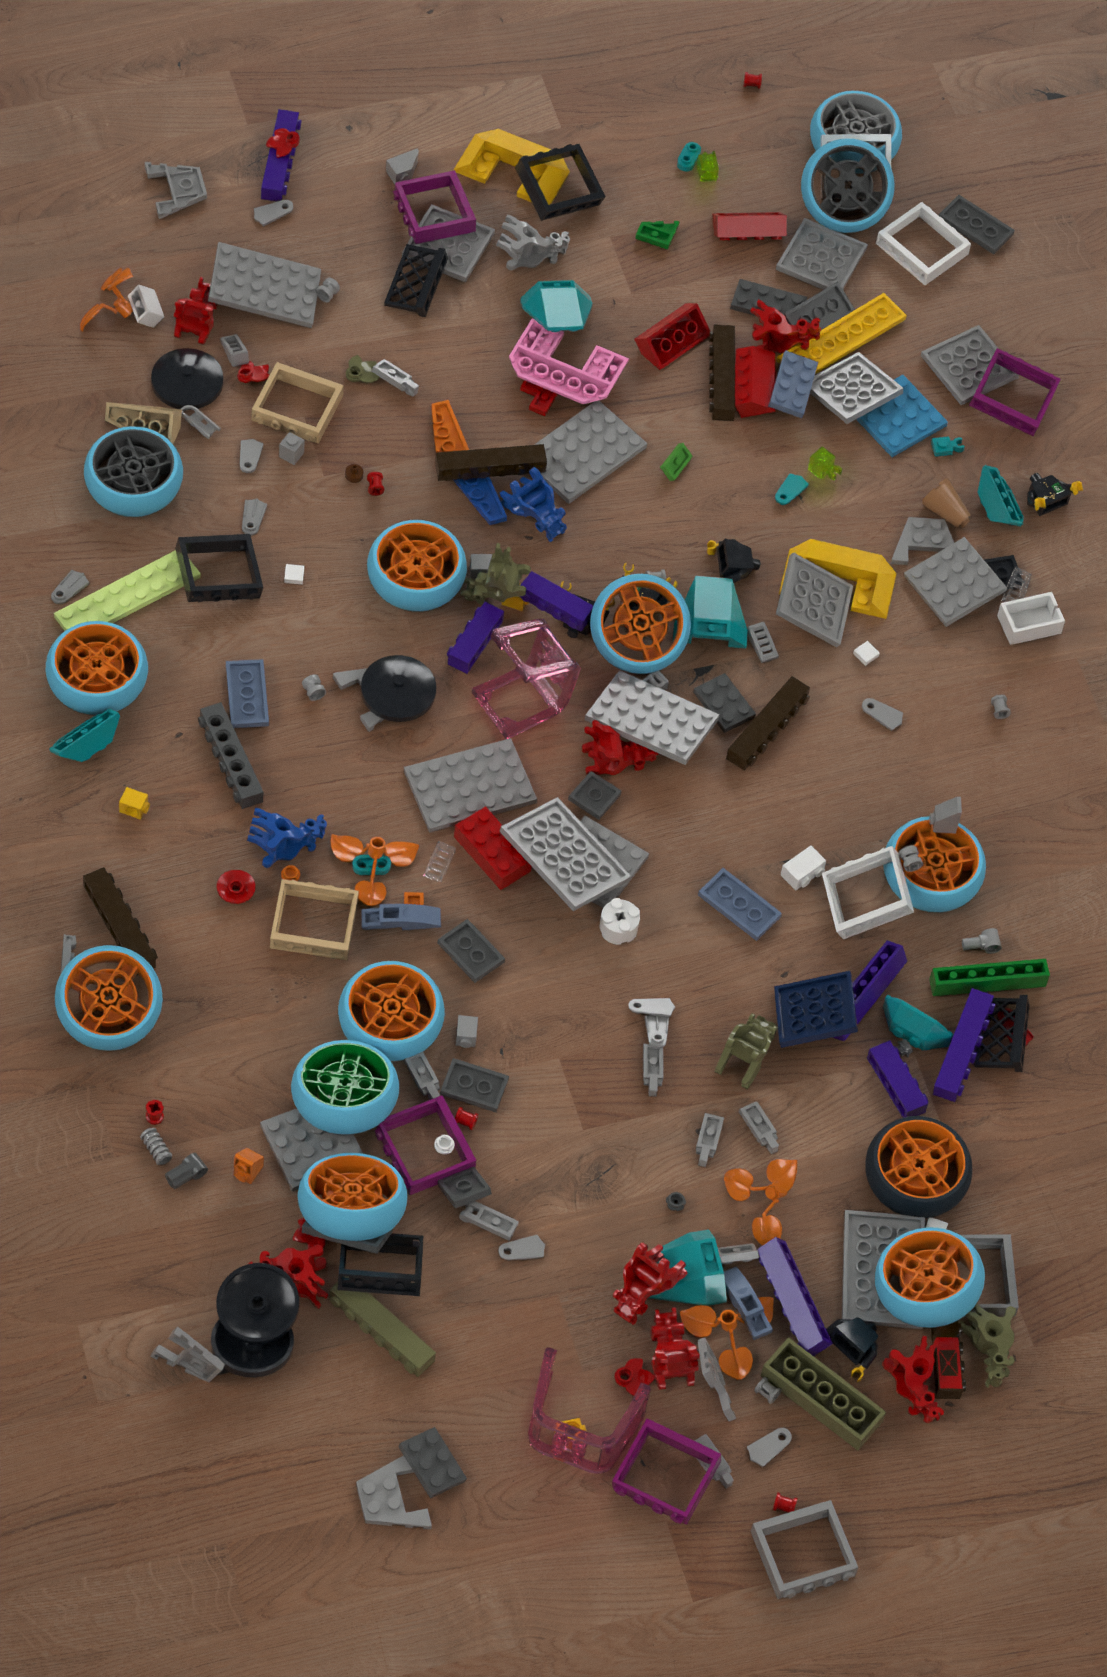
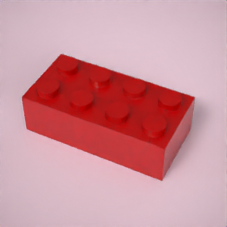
(490, 849)

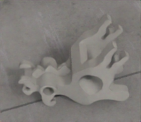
(530, 247)

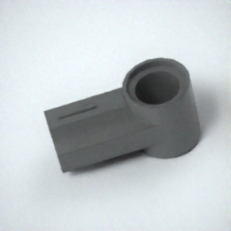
(191, 1168)

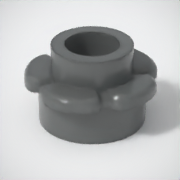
(904, 1048)
(675, 1196)

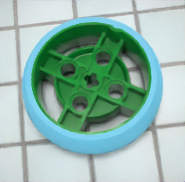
(352, 1085)

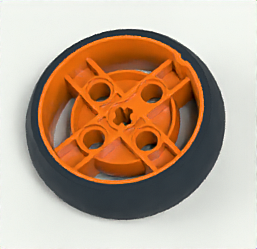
(930, 1140)

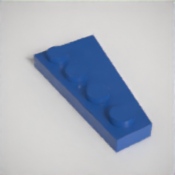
(484, 498)

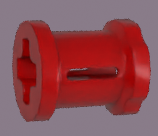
(752, 80)
(375, 483)
(154, 1112)
(466, 1118)
(784, 1503)

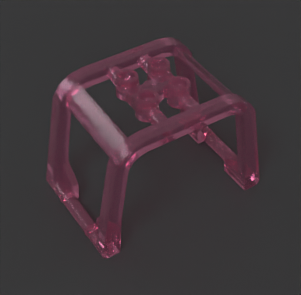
(552, 665)
(608, 1455)

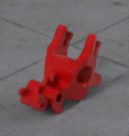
(195, 313)
(778, 334)
(611, 753)
(301, 1268)
(643, 1279)
(672, 1355)
(911, 1377)

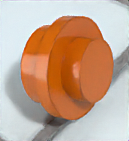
(290, 872)

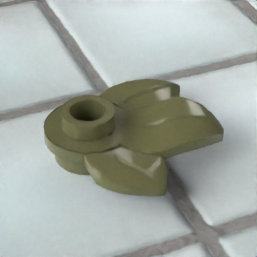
(362, 370)

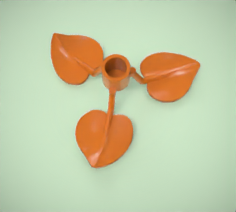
(121, 304)
(400, 854)
(782, 1175)
(702, 1318)

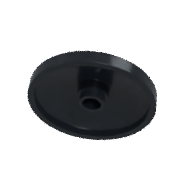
(187, 378)
(398, 688)
(257, 1303)
(251, 1359)

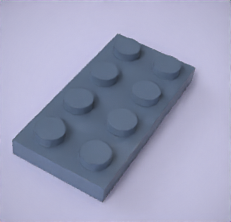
(793, 384)
(247, 693)
(739, 904)

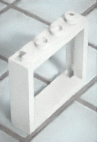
(866, 138)
(907, 259)
(874, 918)

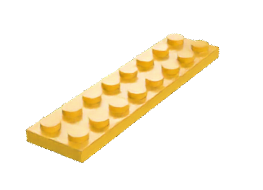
(851, 332)

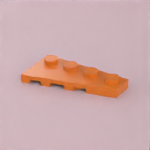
(446, 428)

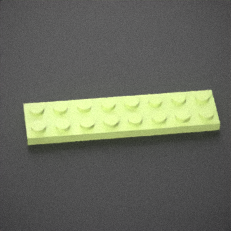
(127, 593)

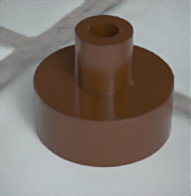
(354, 473)

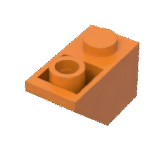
(247, 1165)

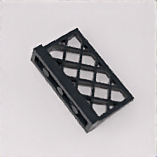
(430, 280)
(1018, 1038)

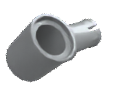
(987, 941)

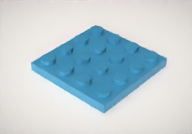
(903, 420)

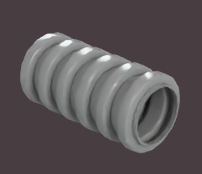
(156, 1146)

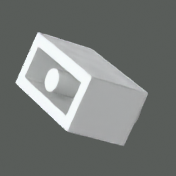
(146, 306)
(803, 868)

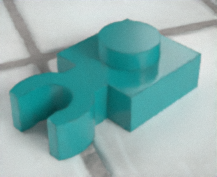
(943, 446)

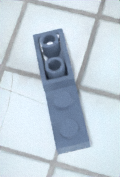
(401, 915)
(747, 1303)

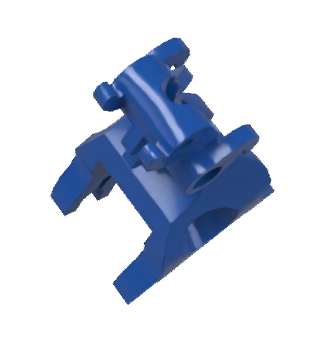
(535, 500)
(282, 837)

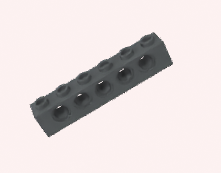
(216, 716)

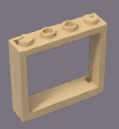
(306, 381)
(311, 945)

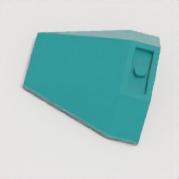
(558, 305)
(715, 612)
(705, 1272)

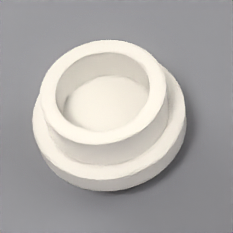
(444, 1144)

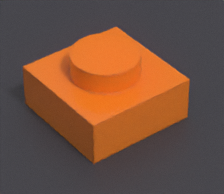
(414, 898)

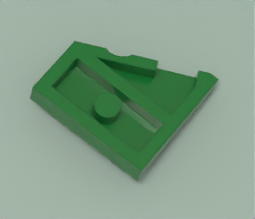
(657, 233)

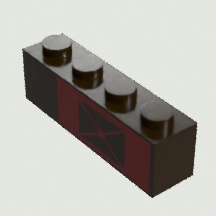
(948, 1362)

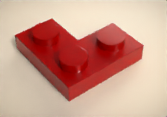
(542, 398)

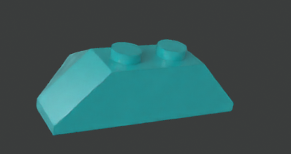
(998, 498)
(88, 737)
(914, 1025)

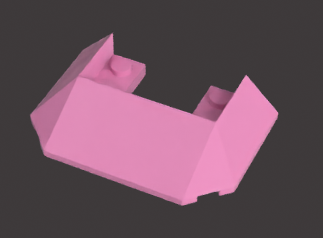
(534, 364)

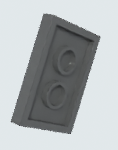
(725, 699)
(471, 950)
(474, 1085)
(432, 1462)

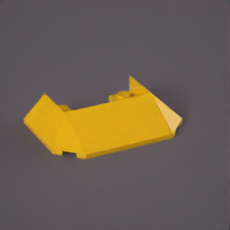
(496, 145)
(870, 570)

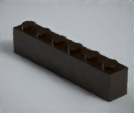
(723, 372)
(490, 462)
(768, 723)
(117, 914)

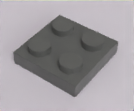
(594, 795)
(464, 1187)

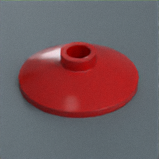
(236, 880)

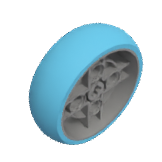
(856, 114)

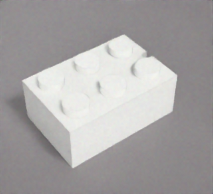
(1031, 618)

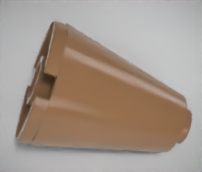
(947, 504)

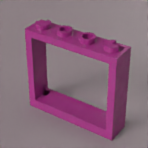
(440, 230)
(1004, 412)
(412, 1114)
(679, 1442)

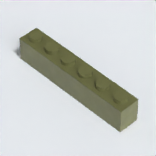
(385, 1329)

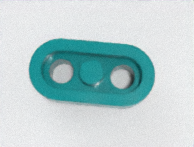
(690, 154)
(367, 862)

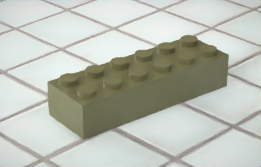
(823, 1394)

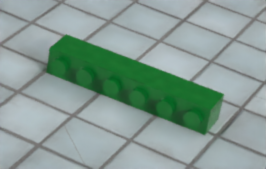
(989, 977)

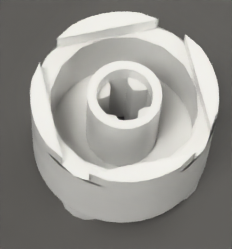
(619, 921)

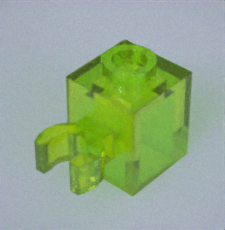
(707, 167)
(822, 463)

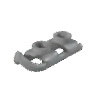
(195, 421)

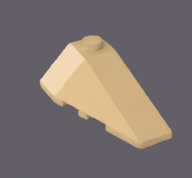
(160, 419)

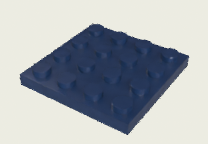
(815, 1009)

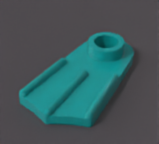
(790, 489)

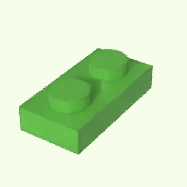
(676, 461)

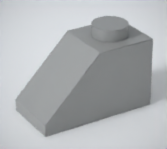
(402, 166)
(946, 816)

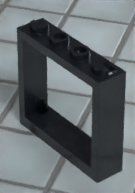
(565, 207)
(218, 543)
(384, 1281)

